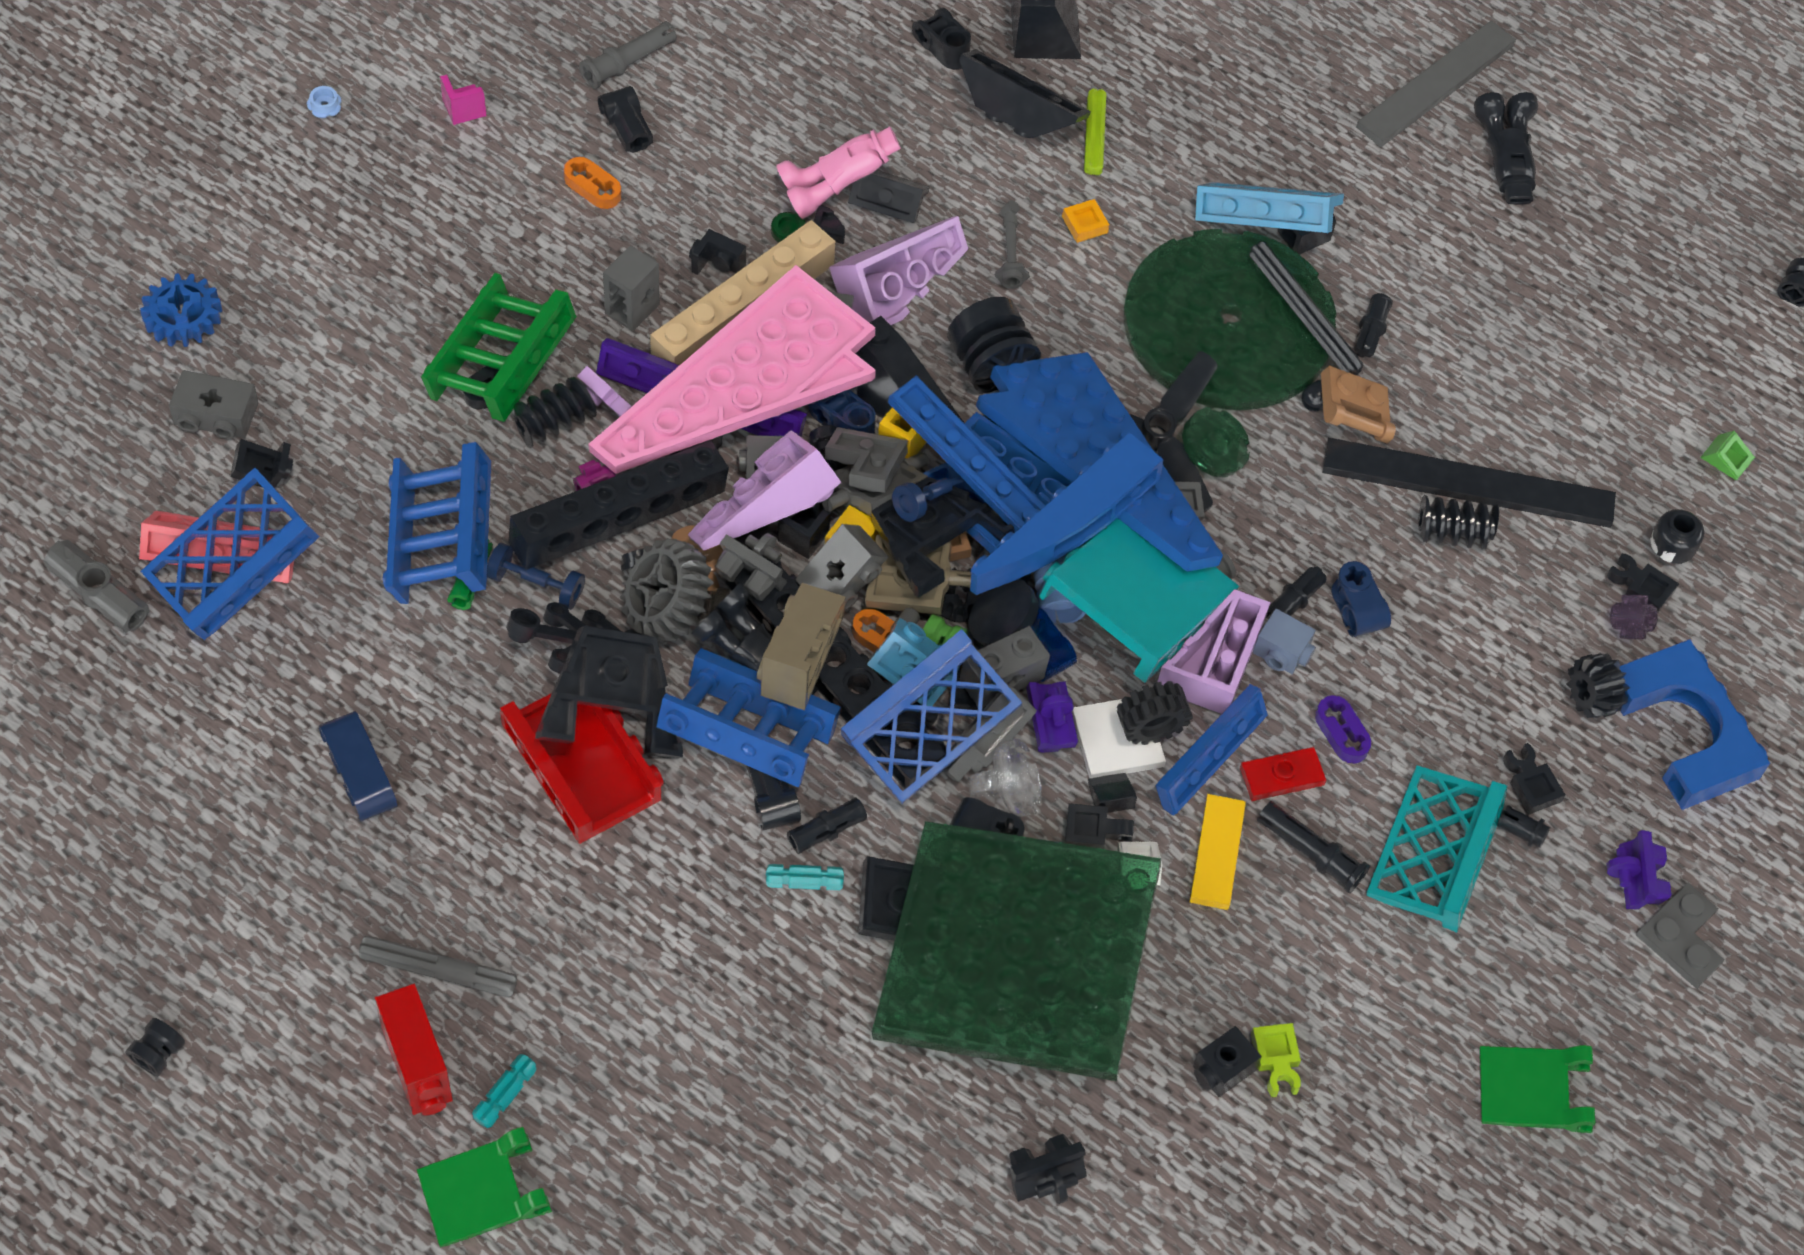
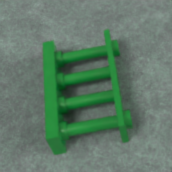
(516, 369)

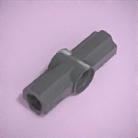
(82, 573)

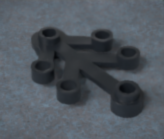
(526, 625)

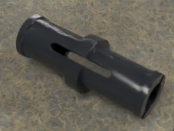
(827, 825)

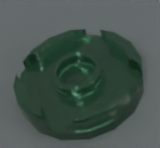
(1216, 442)

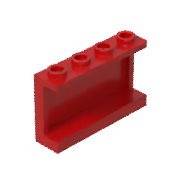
(595, 777)

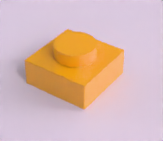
(1085, 220)

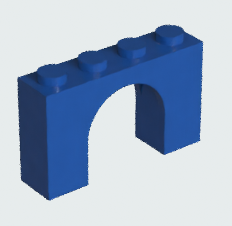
(1684, 677)

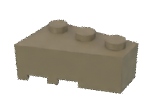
(800, 645)

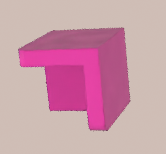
(462, 103)

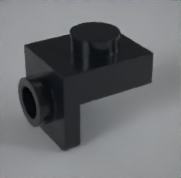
(270, 463)

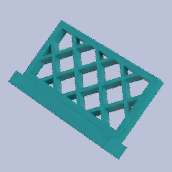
(1466, 864)

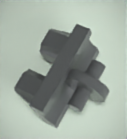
(764, 573)

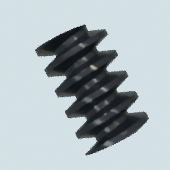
(552, 409)
(1458, 522)

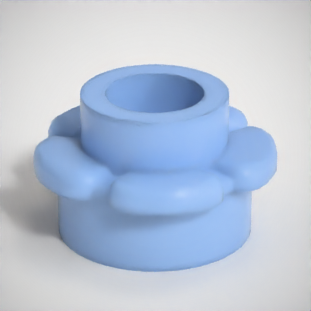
(322, 95)

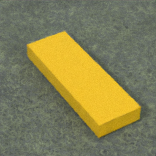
(1217, 852)

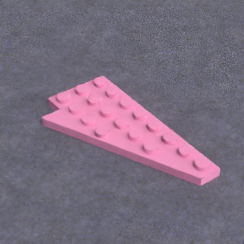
(768, 360)

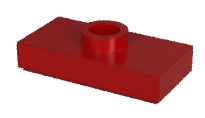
(1282, 774)

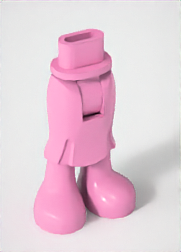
(839, 169)

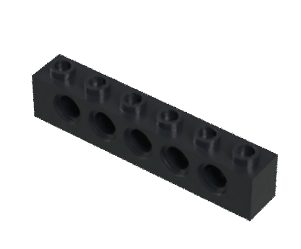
(617, 505)

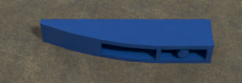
(1073, 514)

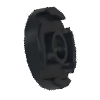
(1003, 612)

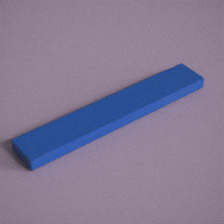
(965, 452)

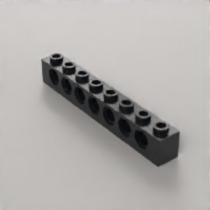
(837, 682)

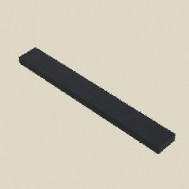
(1469, 482)

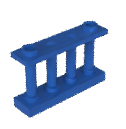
(469, 533)
(740, 690)

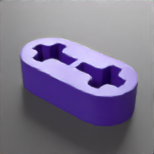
(1349, 724)

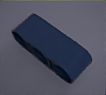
(359, 765)

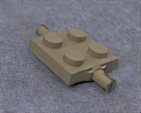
(893, 592)

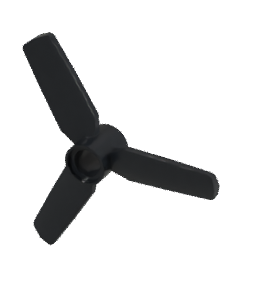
(1173, 409)

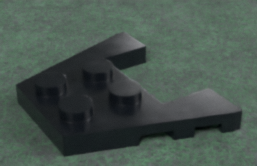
(942, 522)
(612, 673)

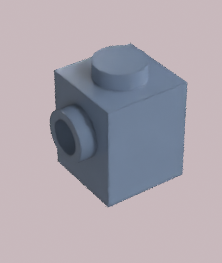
(1285, 642)

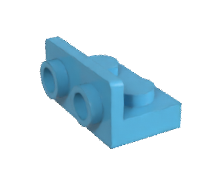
(902, 652)

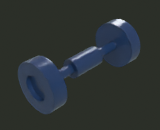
(911, 501)
(501, 561)

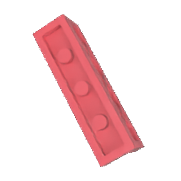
(164, 527)

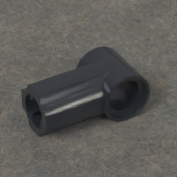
(625, 116)
(774, 800)

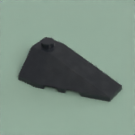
(893, 367)

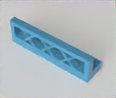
(1266, 206)

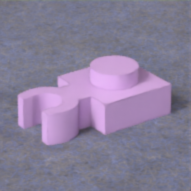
(602, 392)

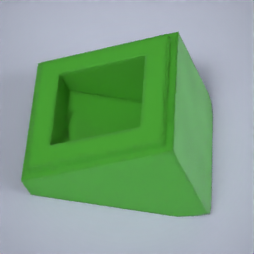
(1729, 454)

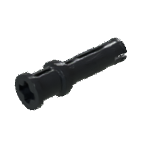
(1327, 856)

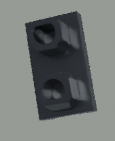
(1050, 1172)

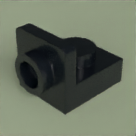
(720, 250)

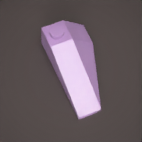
(896, 271)
(787, 481)

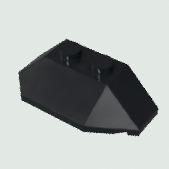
(1017, 99)

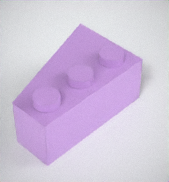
(1218, 654)

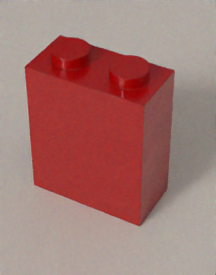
(414, 1050)

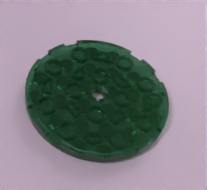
(1178, 310)

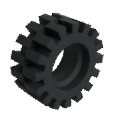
(1154, 713)

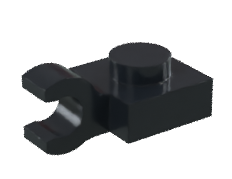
(1090, 826)

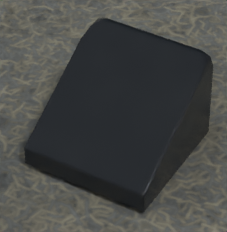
(1113, 792)

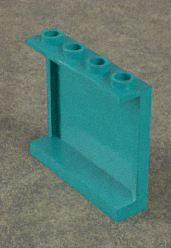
(1138, 593)

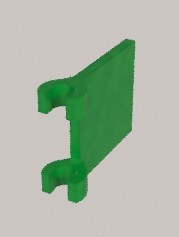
(1533, 1087)
(479, 1190)

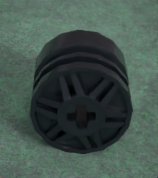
(990, 336)

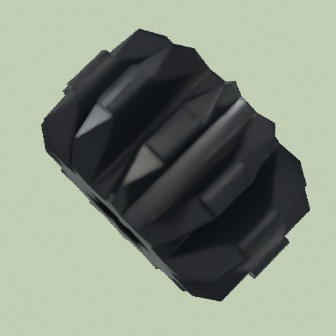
(1597, 685)

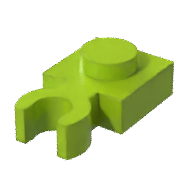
(1279, 1054)

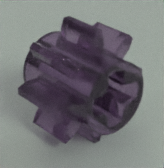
(1633, 616)

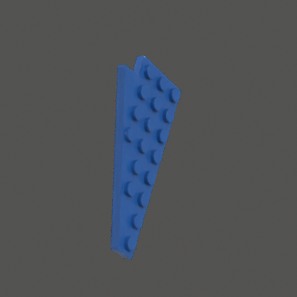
(1068, 419)

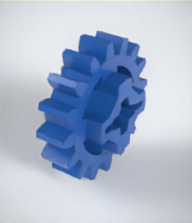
(199, 310)

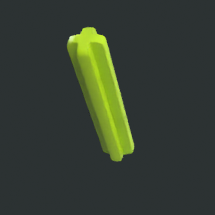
(1095, 132)

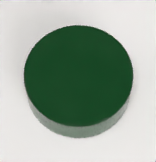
(785, 224)

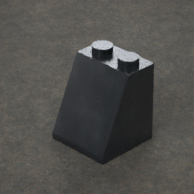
(1045, 29)

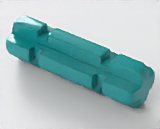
(804, 877)
(504, 1091)

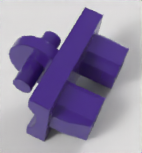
(1054, 718)
(1637, 869)

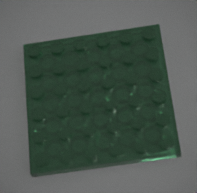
(1018, 950)

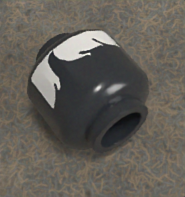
(1677, 536)

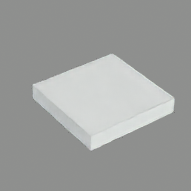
(1105, 743)

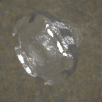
(1010, 779)

